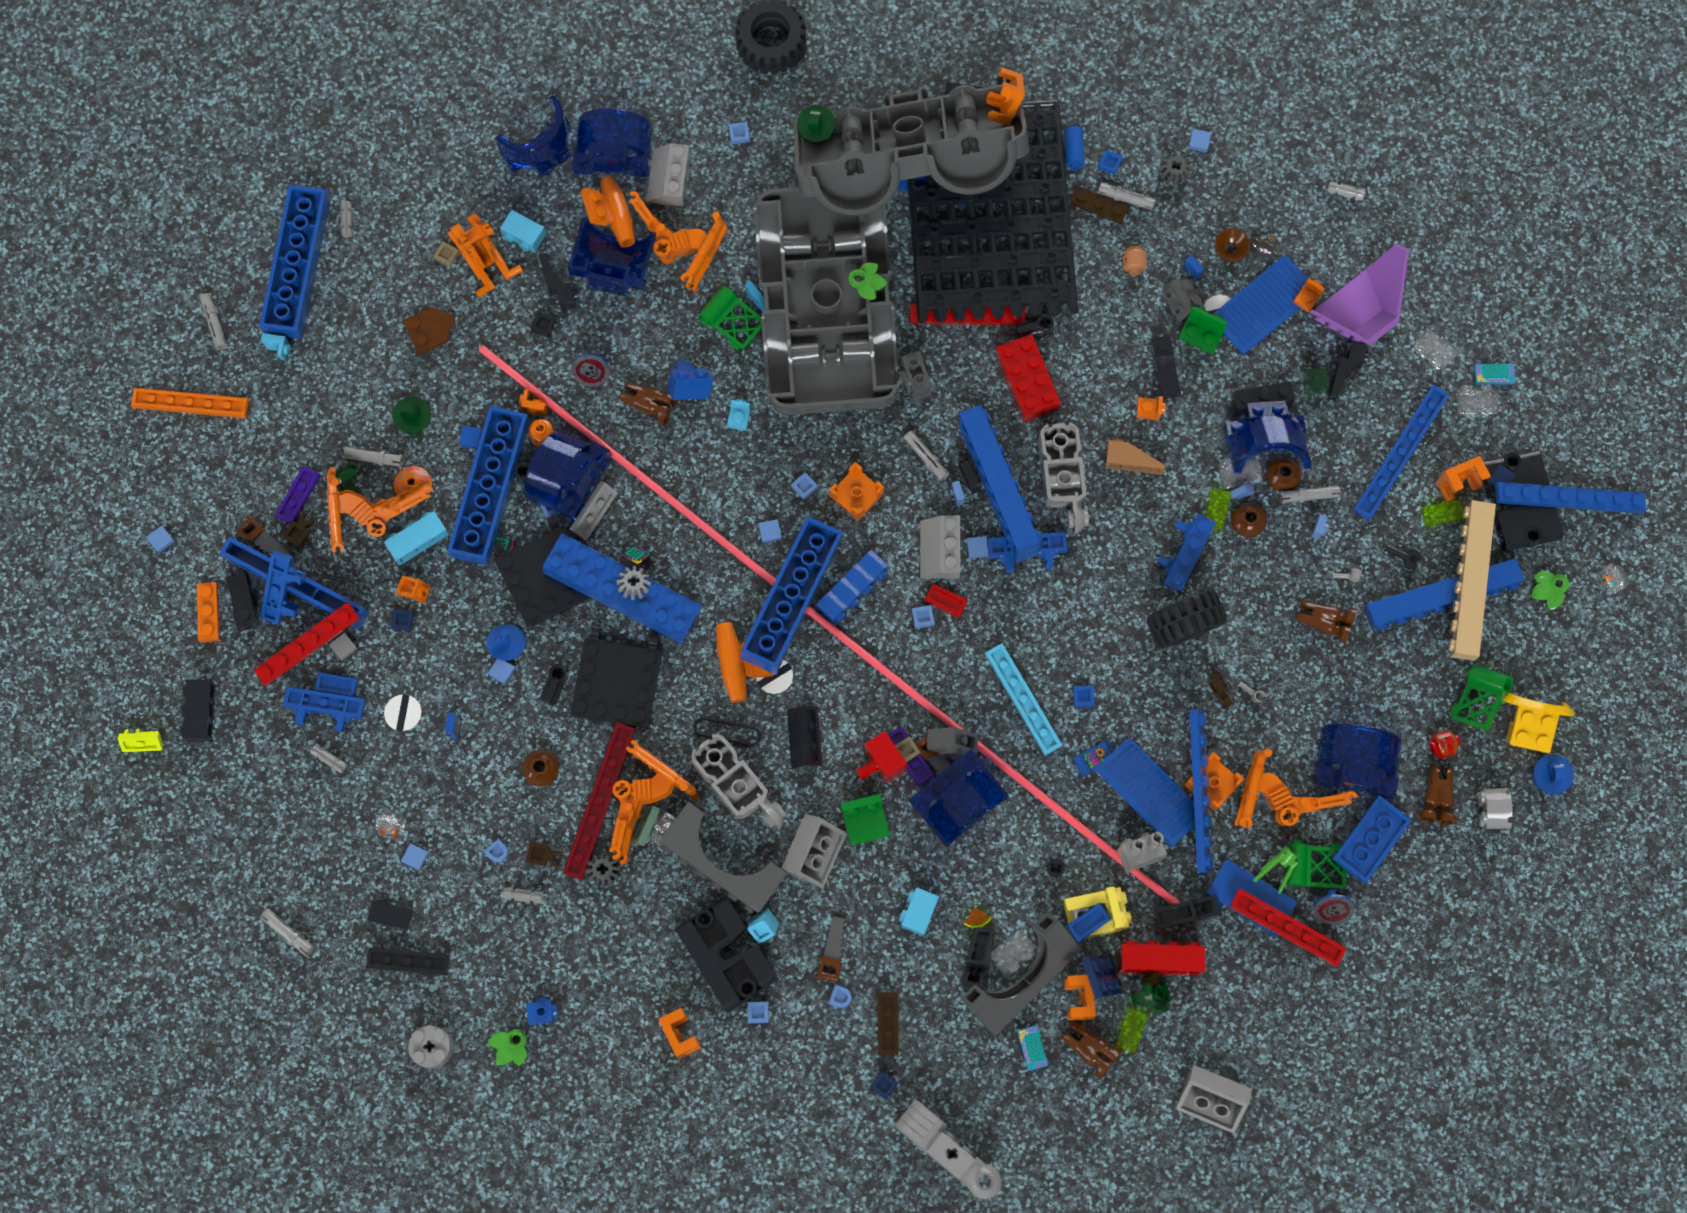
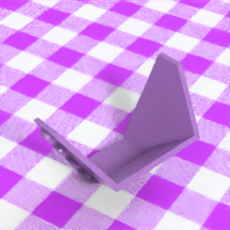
(1370, 301)

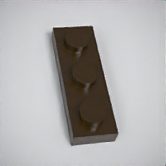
(1099, 205)
(888, 1023)

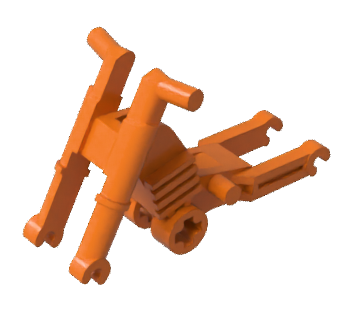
(684, 242)
(480, 251)
(364, 511)
(642, 792)
(1279, 796)

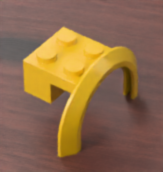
(1534, 723)

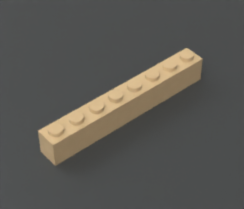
(1472, 580)

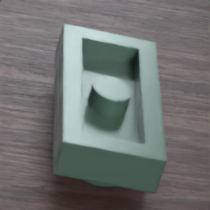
(643, 831)

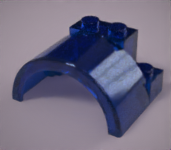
(609, 137)
(544, 150)
(609, 264)
(1264, 429)
(562, 465)
(1363, 758)
(959, 797)

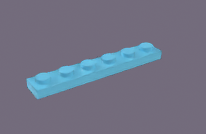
(1023, 699)

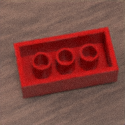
(1027, 378)
(1161, 958)

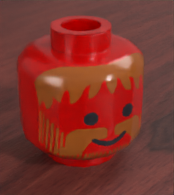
(1444, 744)

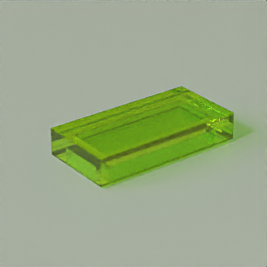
(1218, 507)
(1442, 513)
(1131, 1030)

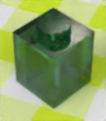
(1316, 381)

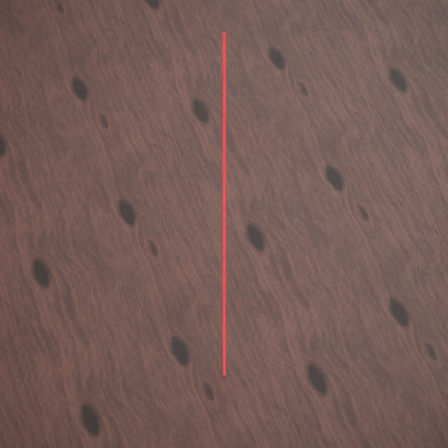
(824, 622)

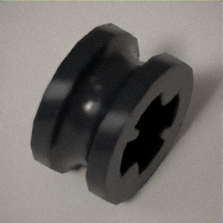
(1055, 861)

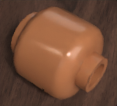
(1134, 260)

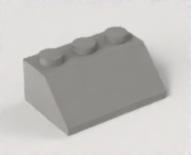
(669, 175)
(940, 548)
(814, 850)
(1214, 1099)

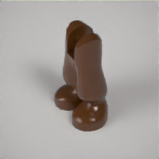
(647, 399)
(1324, 619)
(1440, 794)
(1089, 1046)

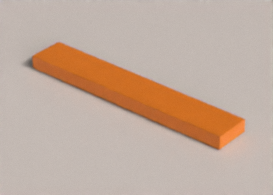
(190, 403)

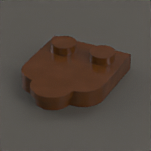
(429, 329)

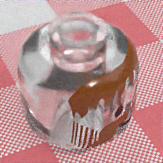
(389, 825)

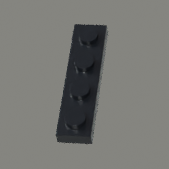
(408, 961)

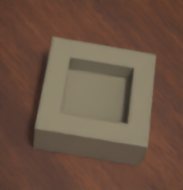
(446, 254)
(908, 749)

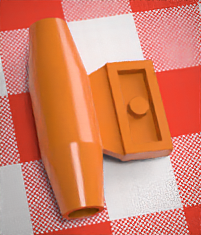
(611, 209)
(732, 667)

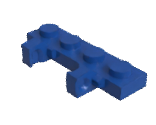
(1050, 545)
(1181, 566)
(279, 575)
(339, 706)

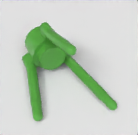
(1285, 858)

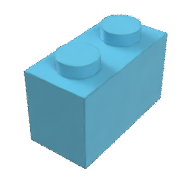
(522, 231)
(919, 911)

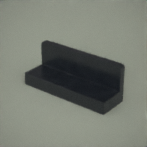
(804, 736)

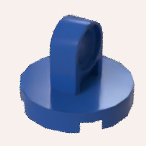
(1552, 774)

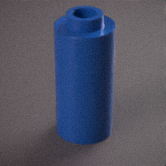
(1074, 147)

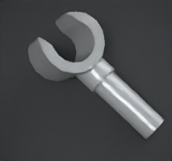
(1354, 576)
(1253, 693)

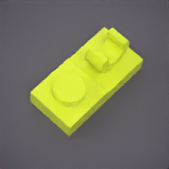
(140, 741)

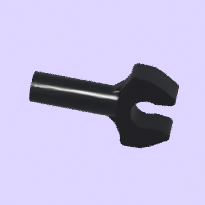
(1404, 555)

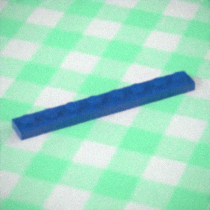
(1401, 452)
(1570, 497)
(1200, 785)

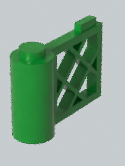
(717, 311)
(1487, 682)
(1302, 872)

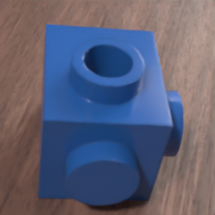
(541, 1012)

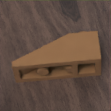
(1126, 457)

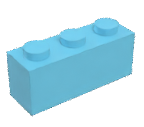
(416, 537)

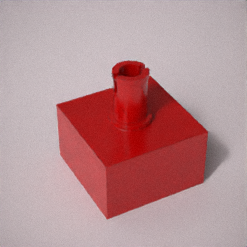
(883, 758)

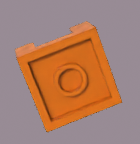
(1010, 97)
(1451, 479)
(856, 492)
(1221, 781)
(1086, 998)
(673, 1035)

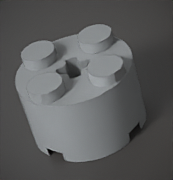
(1495, 808)
(437, 1056)

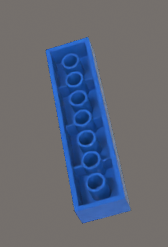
(295, 261)
(999, 484)
(488, 486)
(597, 578)
(791, 595)

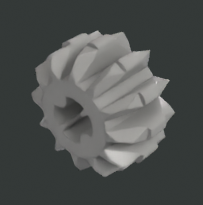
(626, 580)

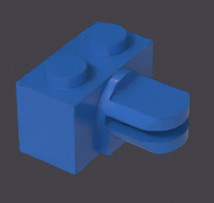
(689, 382)

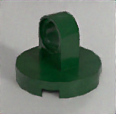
(816, 124)
(411, 415)
(344, 476)
(1154, 993)

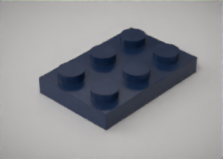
(1102, 976)

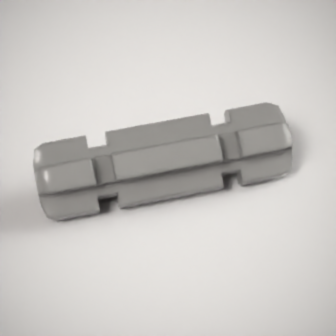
(1346, 190)
(346, 219)
(328, 758)
(523, 895)

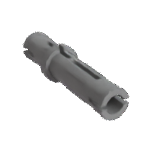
(1118, 193)
(211, 315)
(382, 458)
(931, 464)
(1301, 495)
(294, 938)

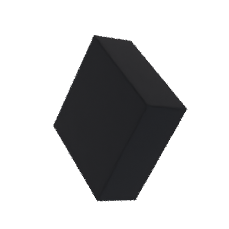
(543, 324)

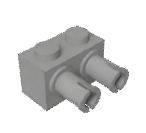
(1141, 851)

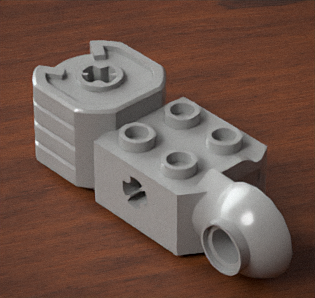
(1063, 472)
(735, 782)
(926, 1132)

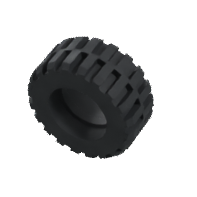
(770, 15)
(1186, 619)

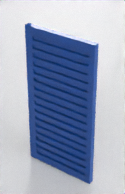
(1262, 304)
(1149, 791)

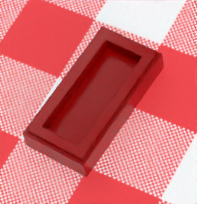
(946, 600)

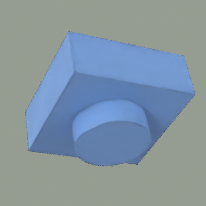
(1320, 527)

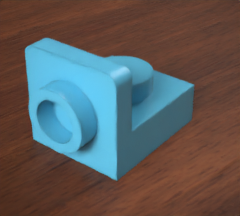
(276, 342)
(739, 414)

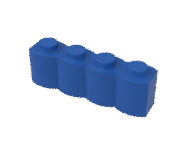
(852, 587)

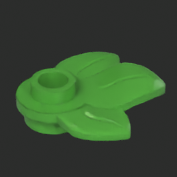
(869, 281)
(1547, 589)
(507, 1048)

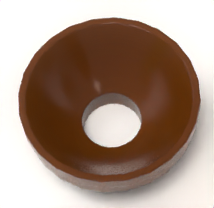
(1232, 237)
(1280, 482)
(1244, 527)
(543, 778)

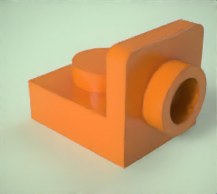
(1309, 295)
(533, 407)
(1150, 408)
(413, 589)

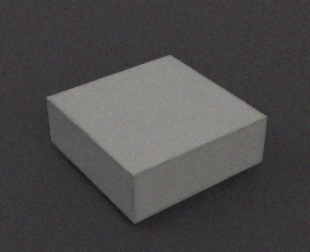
(343, 646)

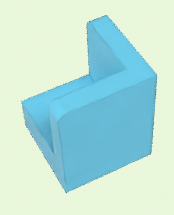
(763, 925)

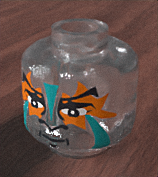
(1613, 578)

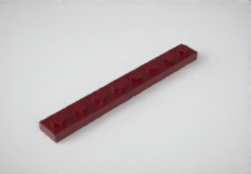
(599, 802)

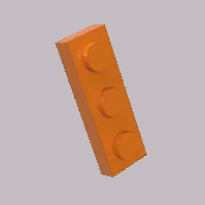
(208, 612)

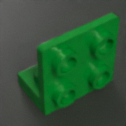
(1203, 330)
(865, 819)

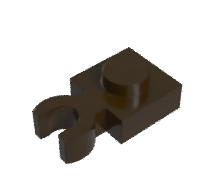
(298, 533)
(1218, 687)
(540, 854)

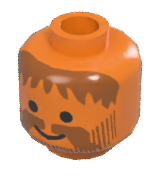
(539, 431)

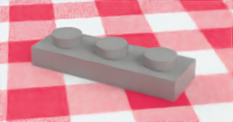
(593, 511)

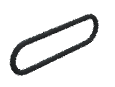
(728, 723)

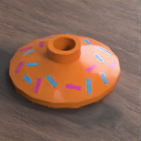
(410, 473)

